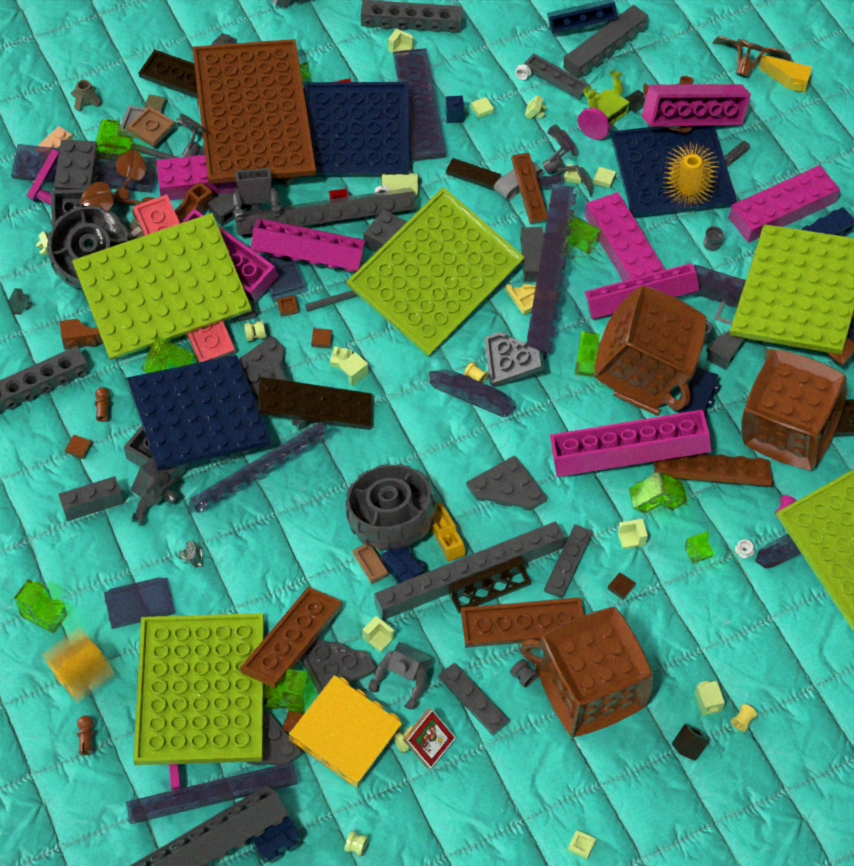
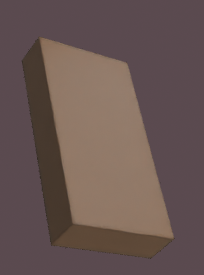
(370, 563)

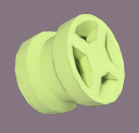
(356, 843)

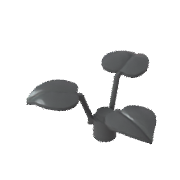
(192, 147)
(555, 162)

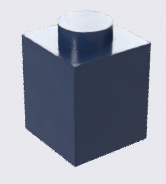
(454, 109)

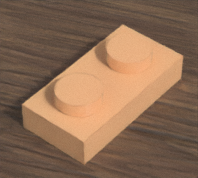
(55, 137)

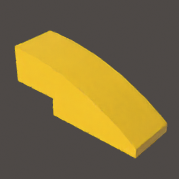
(446, 534)

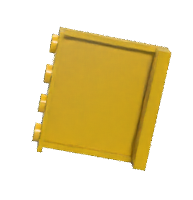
(345, 730)

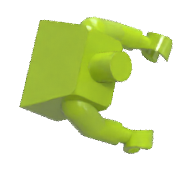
(609, 101)

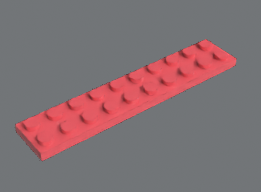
(208, 342)

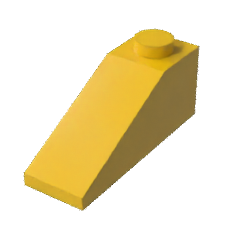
(788, 73)

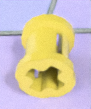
(476, 373)
(744, 717)

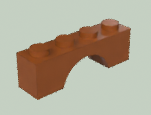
(195, 198)
(77, 334)

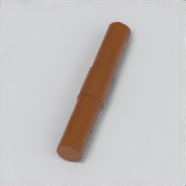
(652, 409)

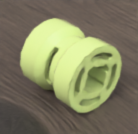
(258, 328)
(398, 738)

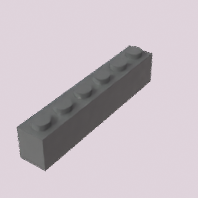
(605, 41)

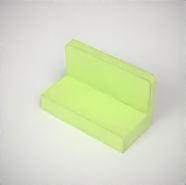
(401, 181)

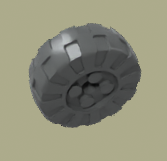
(81, 229)
(390, 506)

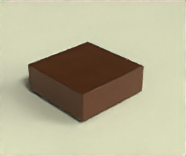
(621, 586)

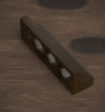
(485, 579)

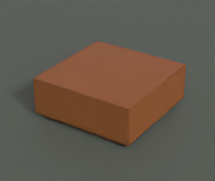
(287, 305)
(321, 338)
(78, 446)

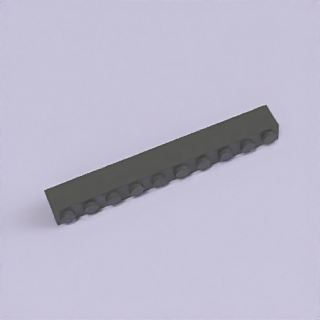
(332, 209)
(437, 581)

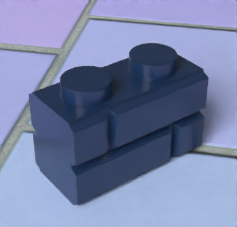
(402, 564)
(276, 841)

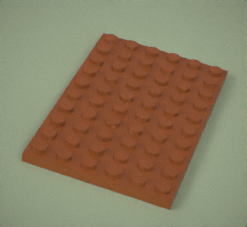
(253, 109)

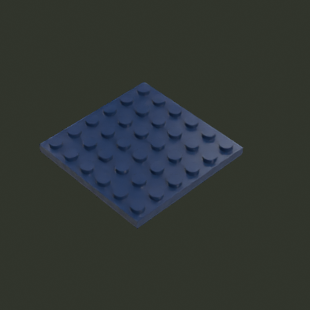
(358, 127)
(642, 165)
(197, 412)

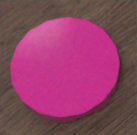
(593, 123)

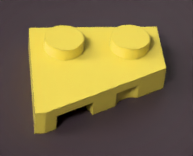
(522, 296)

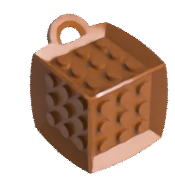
(651, 348)
(793, 408)
(592, 671)

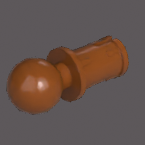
(102, 403)
(85, 724)

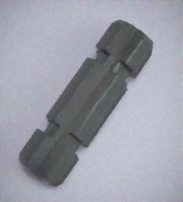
(736, 152)

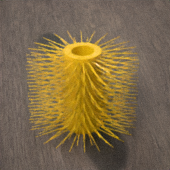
(691, 173)
(79, 663)

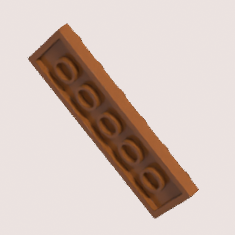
(717, 468)
(516, 621)
(291, 637)

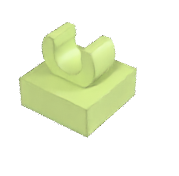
(535, 108)
(43, 243)
(339, 356)

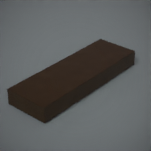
(472, 173)

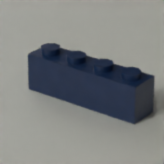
(582, 15)
(837, 223)
(701, 389)

